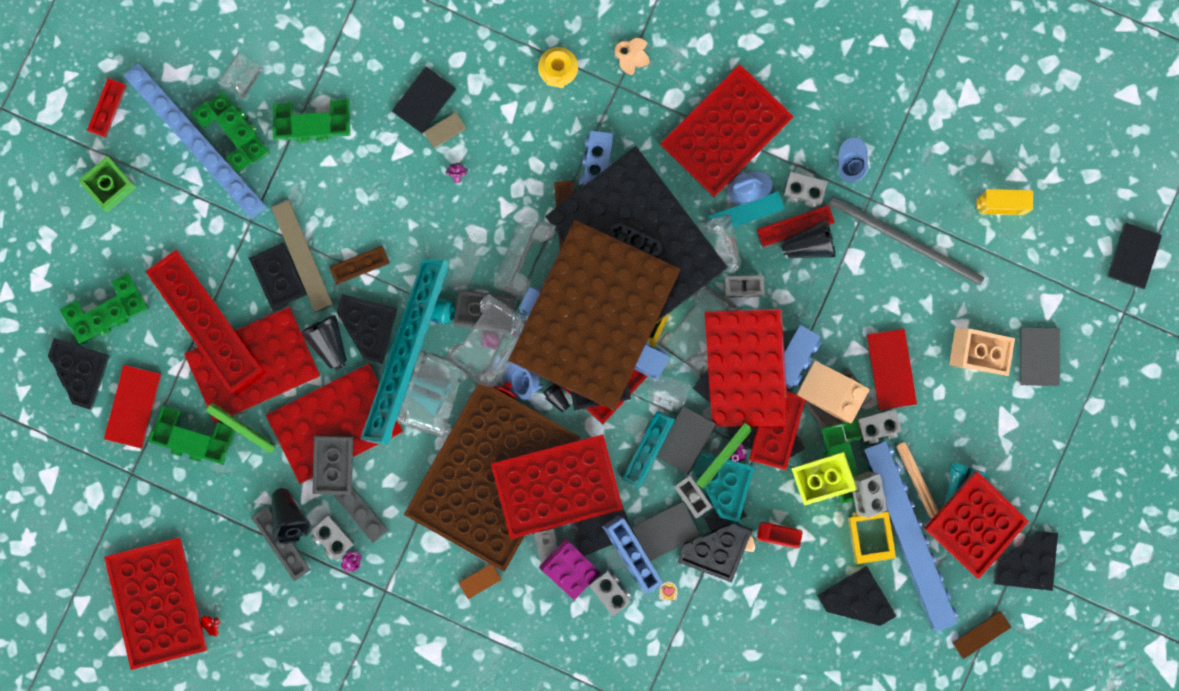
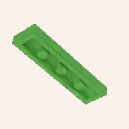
(241, 428)
(724, 456)

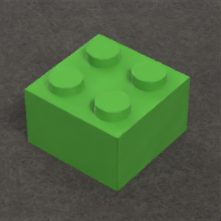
(107, 184)

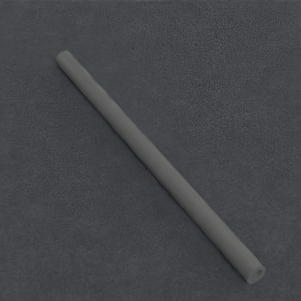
(906, 240)

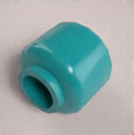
(443, 312)

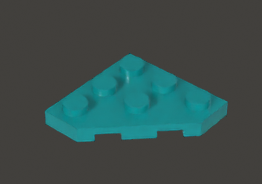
(728, 486)

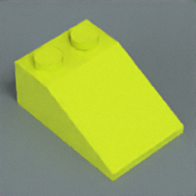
(824, 478)

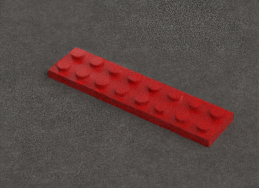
(204, 321)

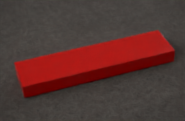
(786, 228)

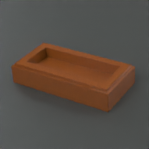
(480, 581)

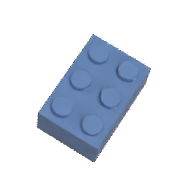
(797, 354)

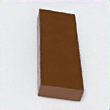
(359, 265)
(981, 635)

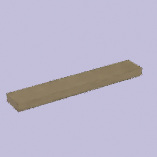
(302, 256)

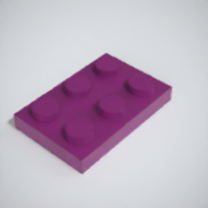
(569, 569)

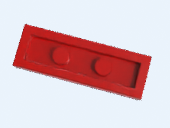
(106, 108)

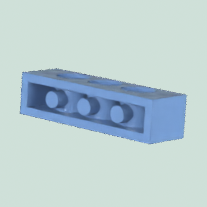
(596, 140)
(632, 554)

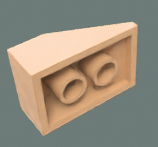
(981, 351)
(832, 392)

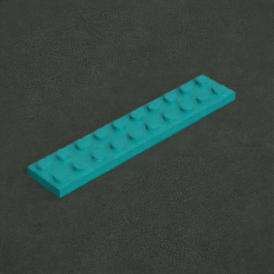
(405, 351)

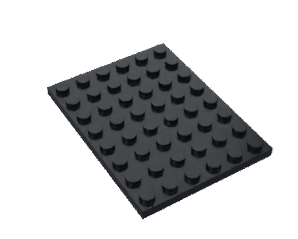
(638, 198)

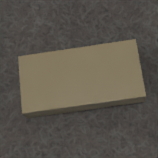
(445, 130)

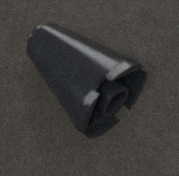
(811, 243)
(327, 342)
(288, 518)

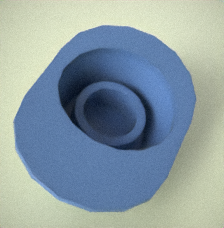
(853, 160)
(749, 187)
(523, 381)

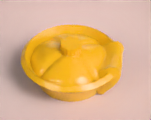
(558, 66)

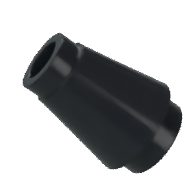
(556, 397)

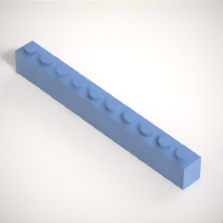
(195, 141)
(910, 538)

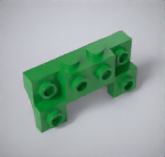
(232, 121)
(311, 126)
(107, 315)
(837, 441)
(197, 445)

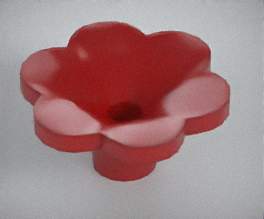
(506, 389)
(210, 625)

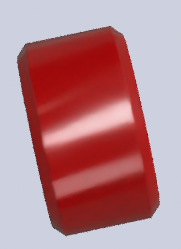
(779, 535)

